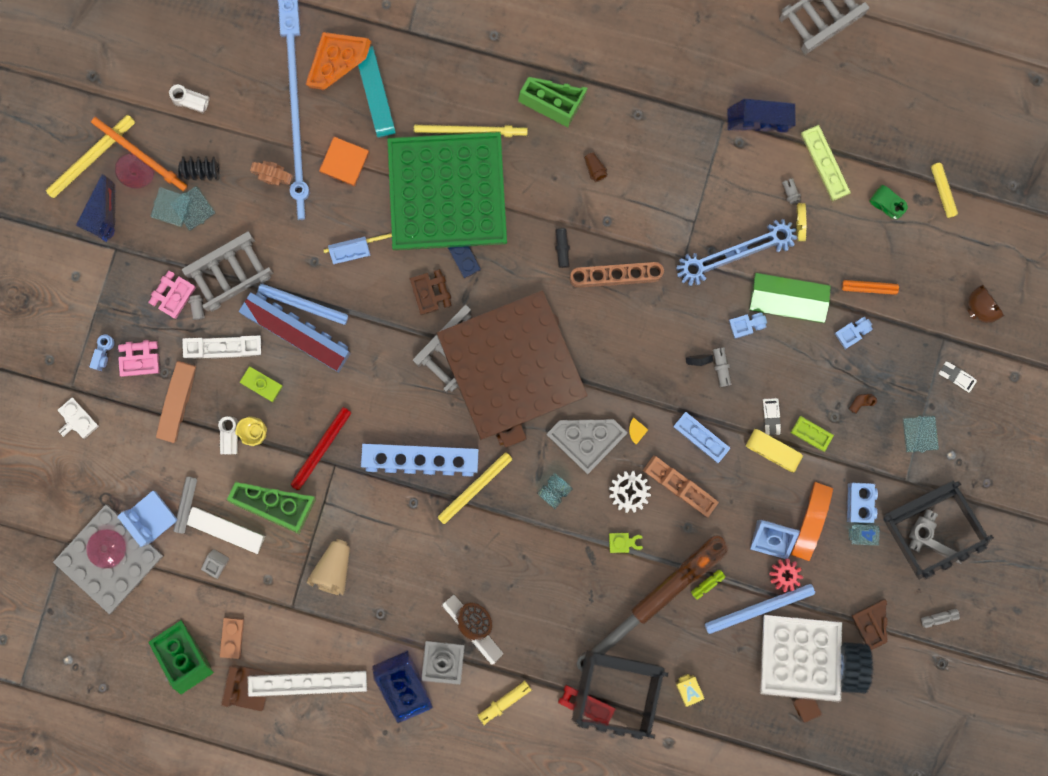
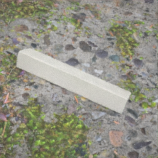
(225, 530)
(487, 645)

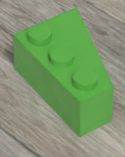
(552, 99)

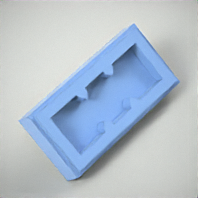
(349, 250)

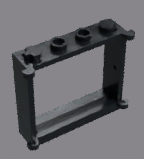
(923, 503)
(624, 664)

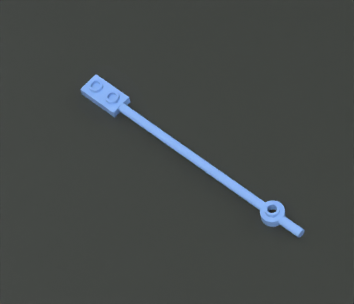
(291, 27)

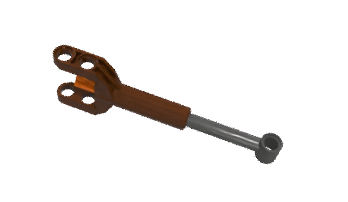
(687, 573)

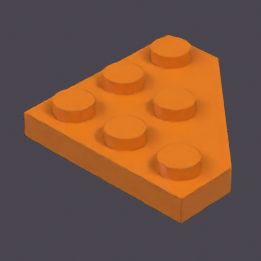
(335, 58)

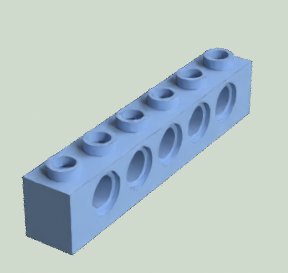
(371, 451)

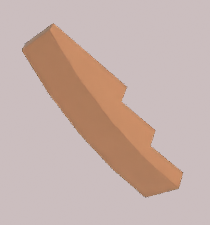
(176, 401)
(680, 486)

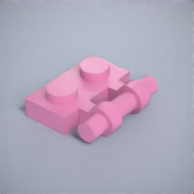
(176, 297)
(138, 364)

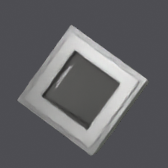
(215, 563)

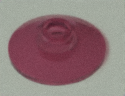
(130, 163)
(115, 548)

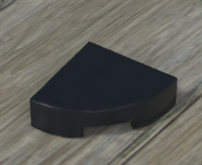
(699, 360)

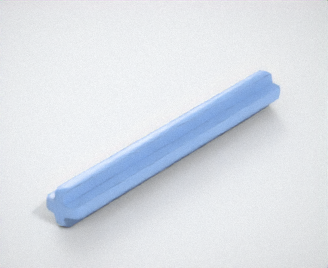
(303, 304)

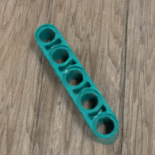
(376, 95)

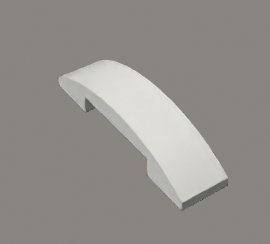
(222, 347)

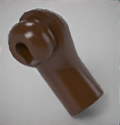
(862, 400)

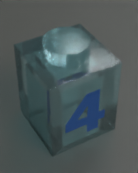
(864, 535)

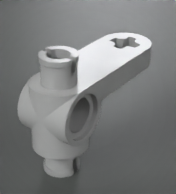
(928, 524)

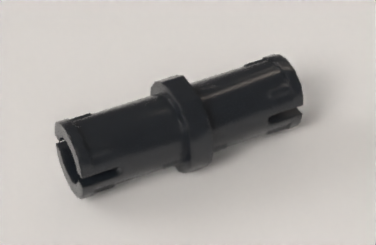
(562, 248)

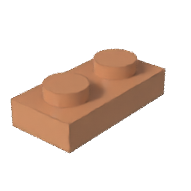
(232, 638)

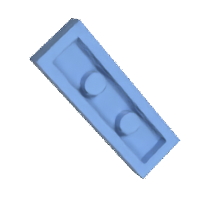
(701, 437)

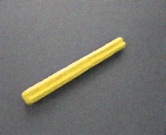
(88, 158)

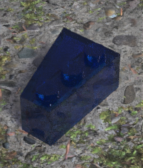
(761, 115)

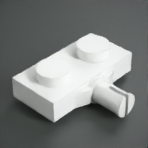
(76, 419)

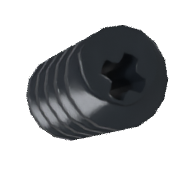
(198, 169)

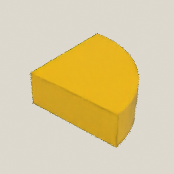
(636, 430)

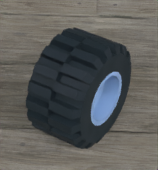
(856, 667)

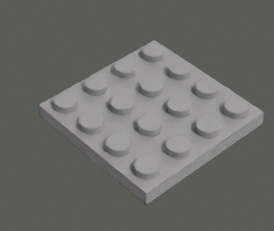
(113, 584)

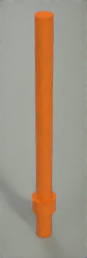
(169, 176)

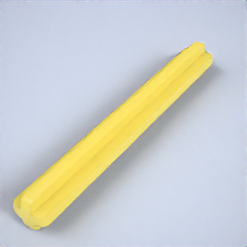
(474, 488)

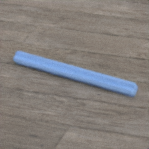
(760, 608)

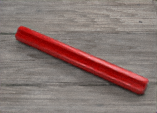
(320, 449)

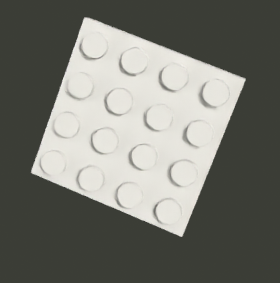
(801, 658)

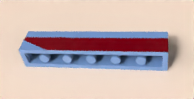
(294, 332)

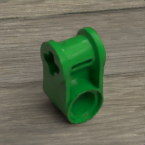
(887, 200)

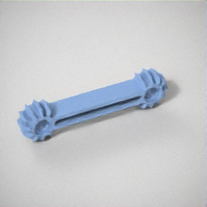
(737, 252)

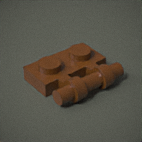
(425, 295)

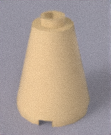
(332, 569)

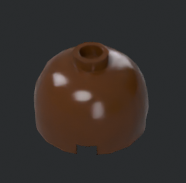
(983, 306)

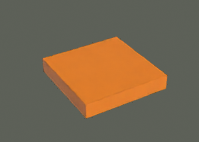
(344, 161)

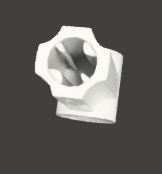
(190, 99)
(228, 439)

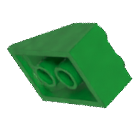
(180, 658)

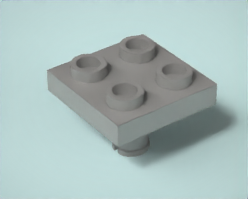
(443, 662)

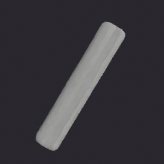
(185, 505)

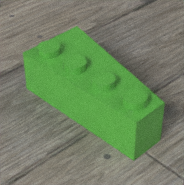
(276, 506)

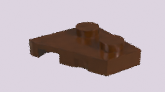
(872, 624)

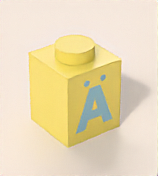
(689, 689)

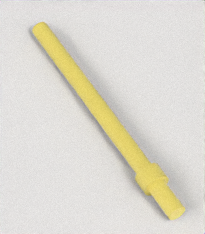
(507, 131)

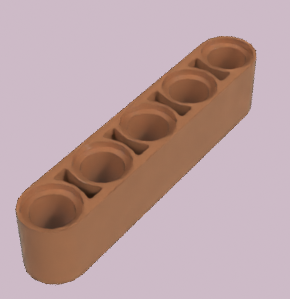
(624, 269)

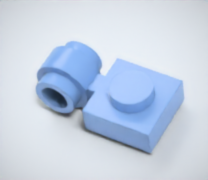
(743, 326)
(850, 334)
(99, 357)

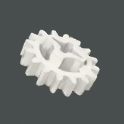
(621, 490)

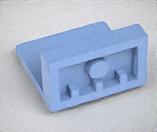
(148, 519)

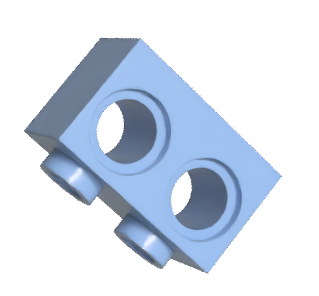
(855, 502)

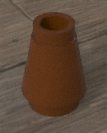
(595, 167)

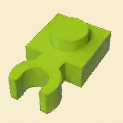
(620, 542)

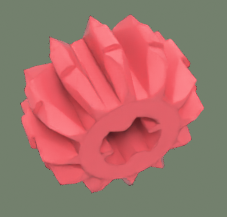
(790, 570)

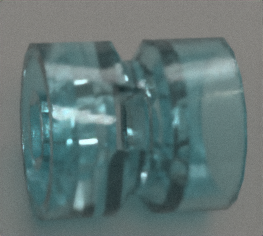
(554, 491)

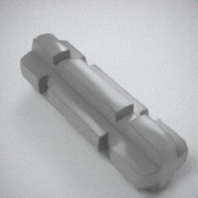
(940, 618)

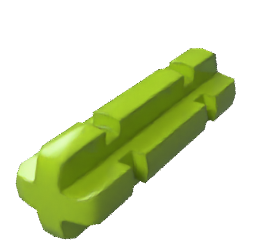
(708, 584)

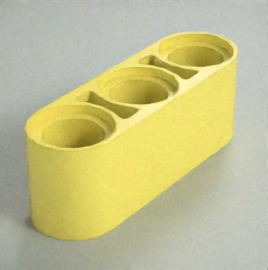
(774, 450)

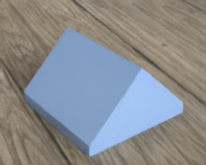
(773, 539)

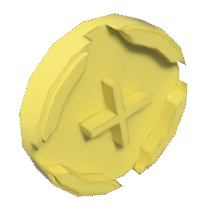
(801, 221)

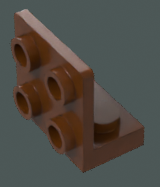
(237, 688)

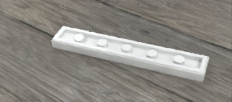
(307, 683)

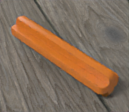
(870, 287)

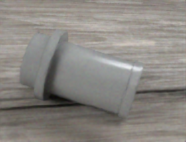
(792, 193)
(196, 307)

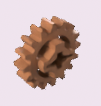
(270, 173)

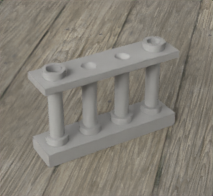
(825, 31)
(227, 252)
(424, 357)

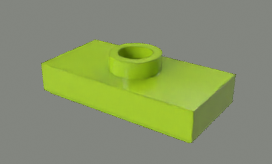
(261, 384)
(812, 434)

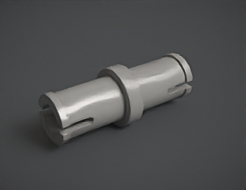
(722, 367)

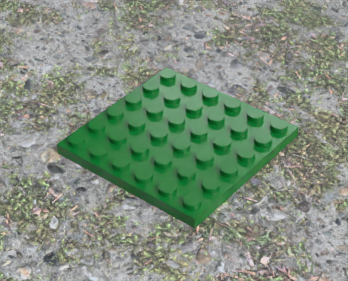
(446, 191)

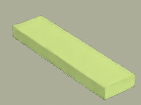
(825, 163)

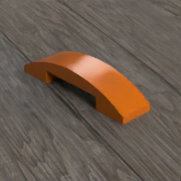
(813, 521)

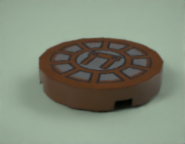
(474, 621)

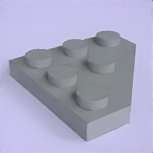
(586, 440)

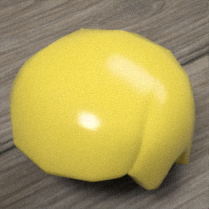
(251, 431)

